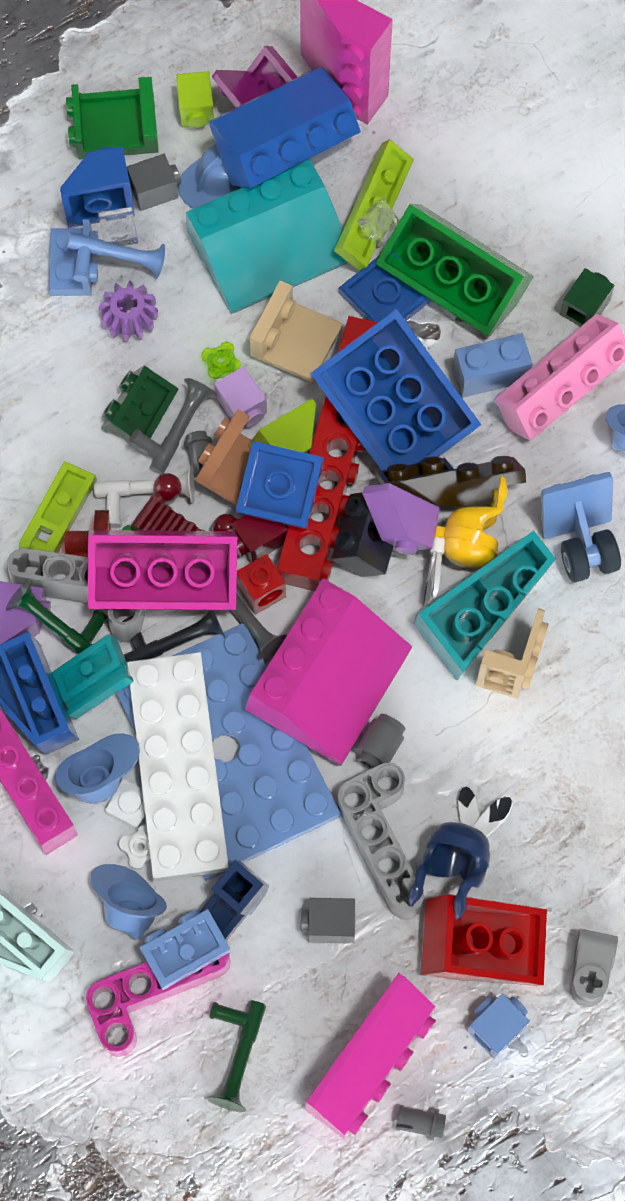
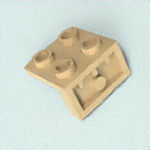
(292, 335)
(507, 675)

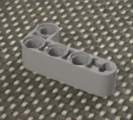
(30, 563)
(385, 846)

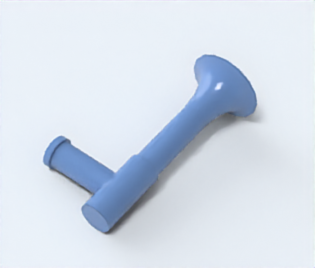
(86, 245)

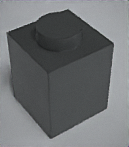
(153, 181)
(329, 920)

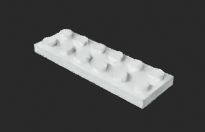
(177, 767)

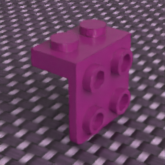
(262, 76)

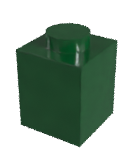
(587, 297)

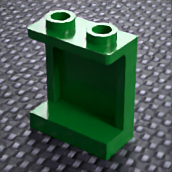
(113, 120)

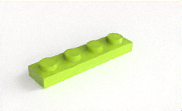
(382, 182)

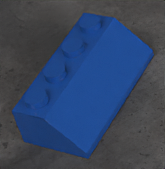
(283, 128)

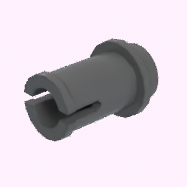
(196, 444)
(421, 1122)

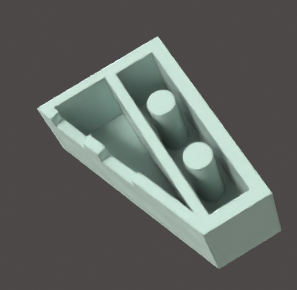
(29, 944)

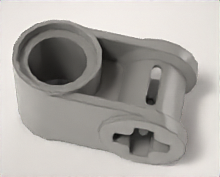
(593, 961)

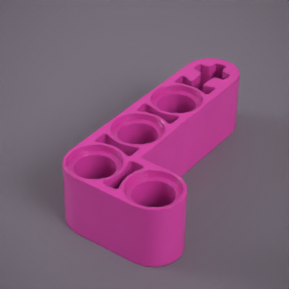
(128, 1002)

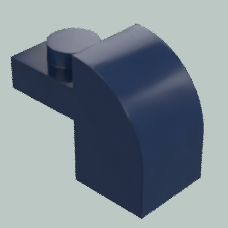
(235, 897)

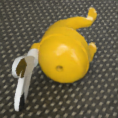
(465, 539)

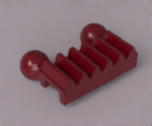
(163, 518)

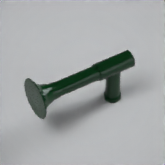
(26, 600)
(250, 1021)

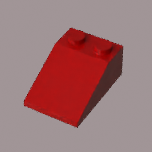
(486, 944)

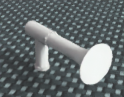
(115, 489)

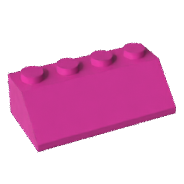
(162, 569)
(370, 1058)

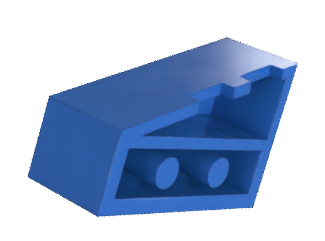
(32, 695)

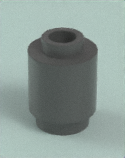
(380, 741)

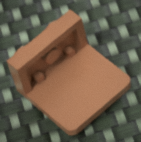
(227, 461)

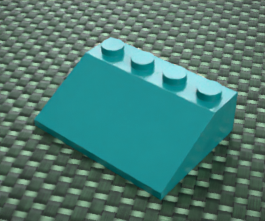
(267, 236)

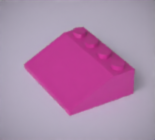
(352, 47)
(329, 673)

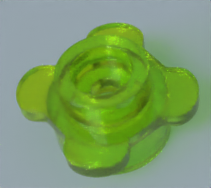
(220, 370)

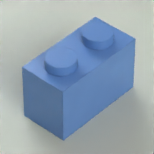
(491, 364)

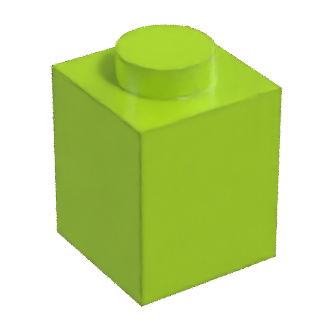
(195, 99)

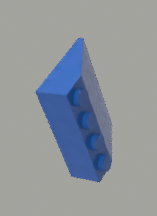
(395, 395)

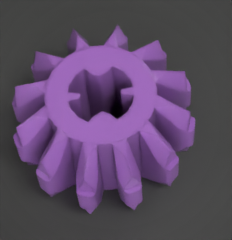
(141, 312)

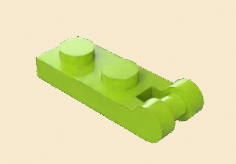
(59, 508)

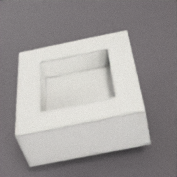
(127, 805)

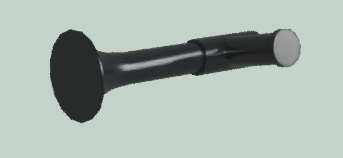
(207, 625)

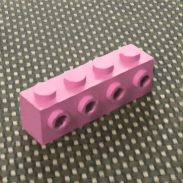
(562, 377)

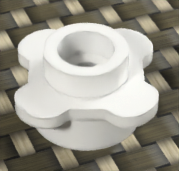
(137, 857)

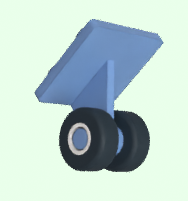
(575, 509)

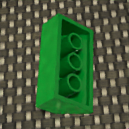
(453, 269)

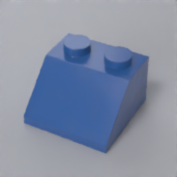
(97, 186)

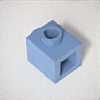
(498, 1023)

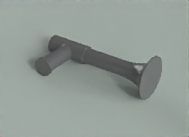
(164, 453)
(267, 641)

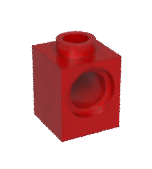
(261, 584)

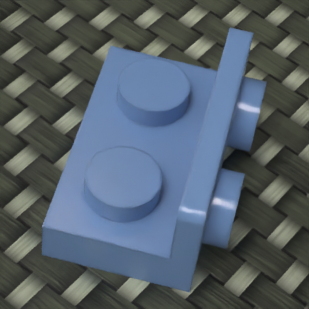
(64, 263)
(184, 948)

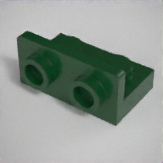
(140, 403)

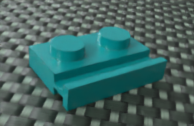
(92, 676)

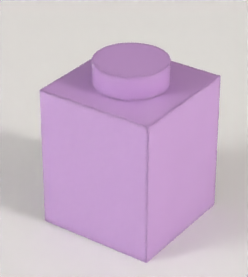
(242, 393)

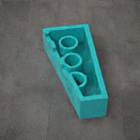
(477, 608)

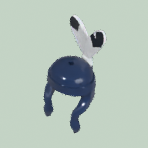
(461, 848)

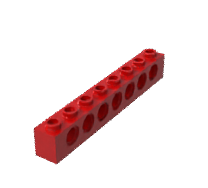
(294, 565)

